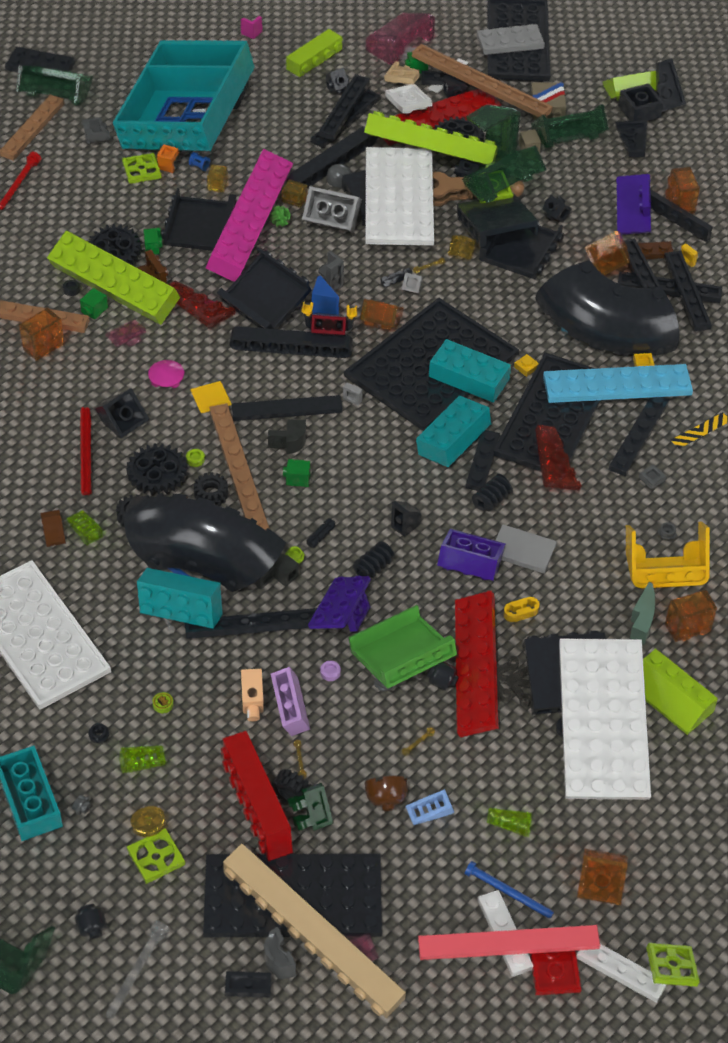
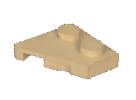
(400, 74)

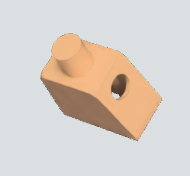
(252, 693)

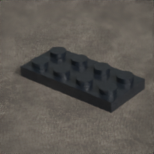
(31, 57)

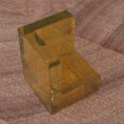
(461, 246)

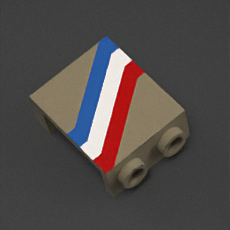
(551, 94)

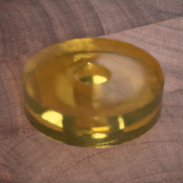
(148, 821)

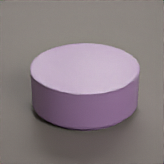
(330, 670)

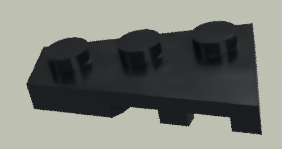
(633, 136)

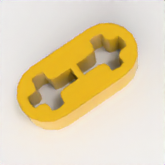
(521, 609)

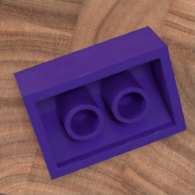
(471, 554)

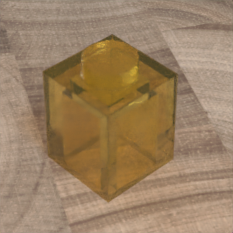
(217, 178)
(294, 193)

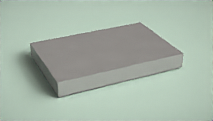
(526, 548)

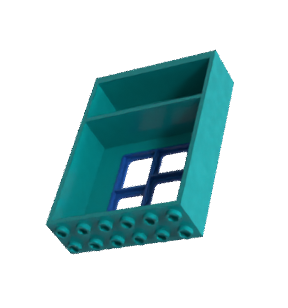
(184, 74)

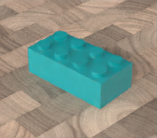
(469, 370)
(453, 431)
(180, 597)
(29, 793)

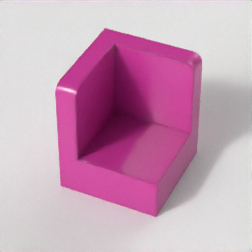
(250, 28)

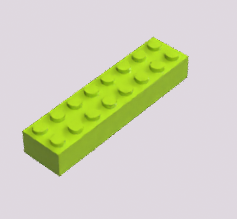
(434, 140)
(113, 277)

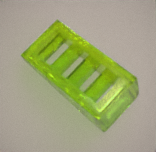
(87, 537)
(135, 765)
(511, 820)

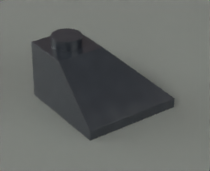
(122, 413)

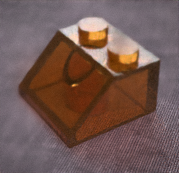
(608, 253)
(380, 313)
(602, 876)

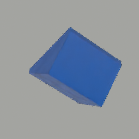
(324, 298)

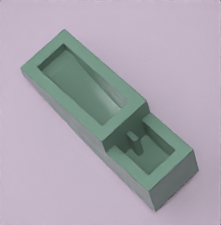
(643, 614)

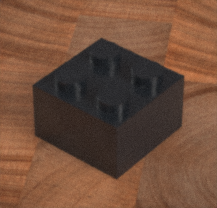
(640, 103)

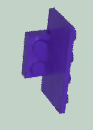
(633, 204)
(343, 604)

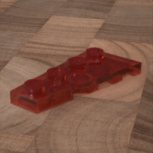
(200, 306)
(554, 461)

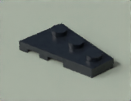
(668, 85)

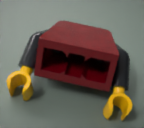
(328, 322)

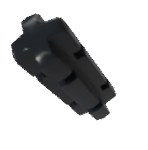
(394, 277)
(320, 533)

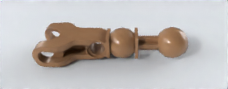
(453, 188)

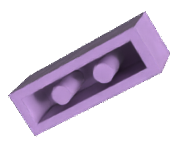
(290, 701)

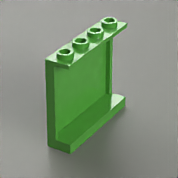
(401, 647)

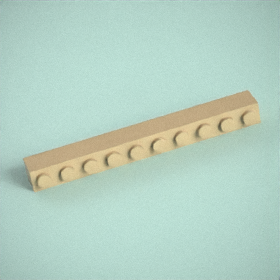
(314, 931)

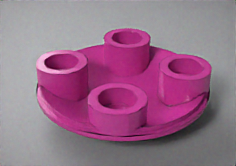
(166, 374)

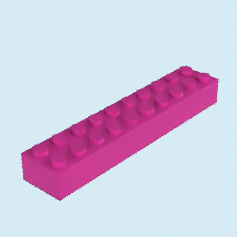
(249, 216)

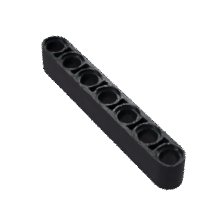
(337, 154)
(291, 342)

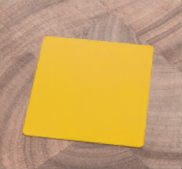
(210, 395)

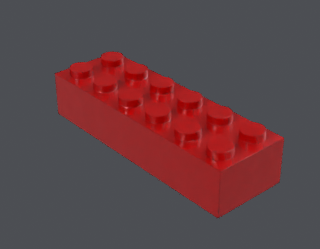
(257, 796)

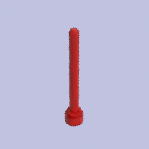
(33, 159)

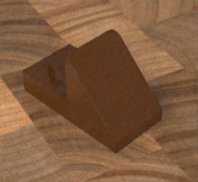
(53, 528)

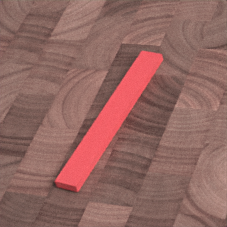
(508, 942)

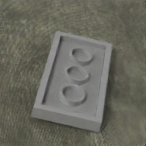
(510, 39)

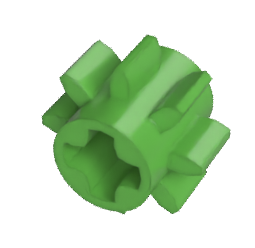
(280, 216)

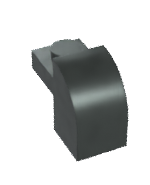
(292, 439)
(283, 570)

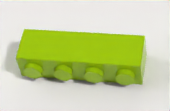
(314, 53)

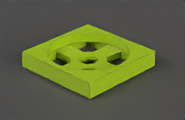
(144, 176)
(147, 842)
(671, 951)

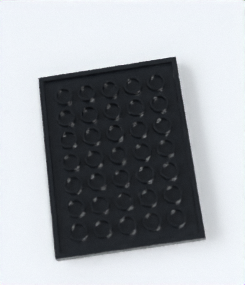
(399, 365)

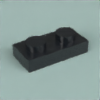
(248, 984)

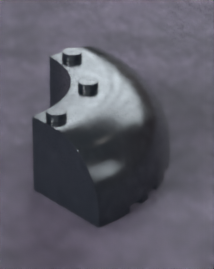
(609, 313)
(200, 539)

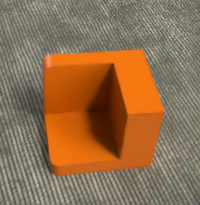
(166, 158)

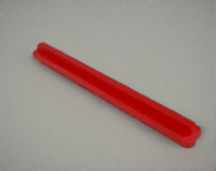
(85, 433)

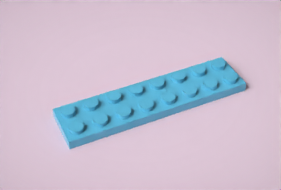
(617, 383)

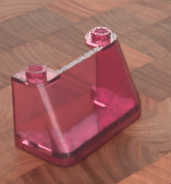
(395, 35)

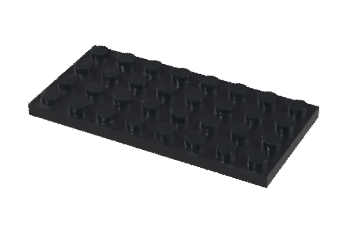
(525, 64)
(570, 419)
(337, 886)

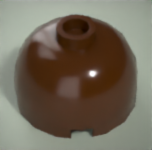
(387, 791)

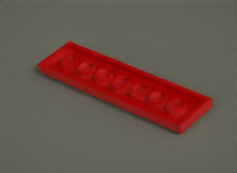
(458, 105)
(476, 664)

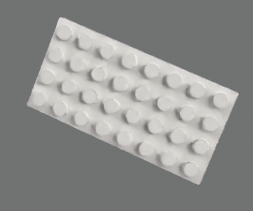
(399, 196)
(44, 639)
(604, 719)

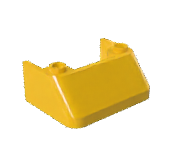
(684, 570)

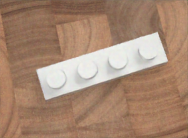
(500, 920)
(623, 971)

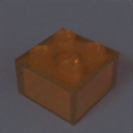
(683, 189)
(41, 334)
(690, 616)

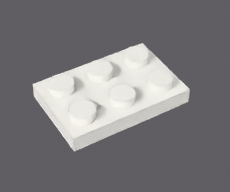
(408, 98)

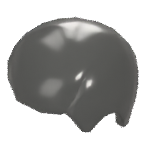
(335, 173)

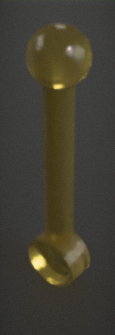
(416, 269)
(430, 732)
(297, 743)

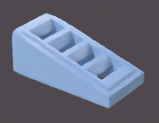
(432, 814)

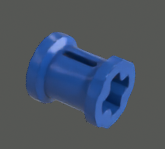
(201, 165)

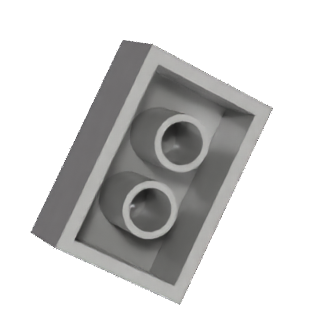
(331, 209)

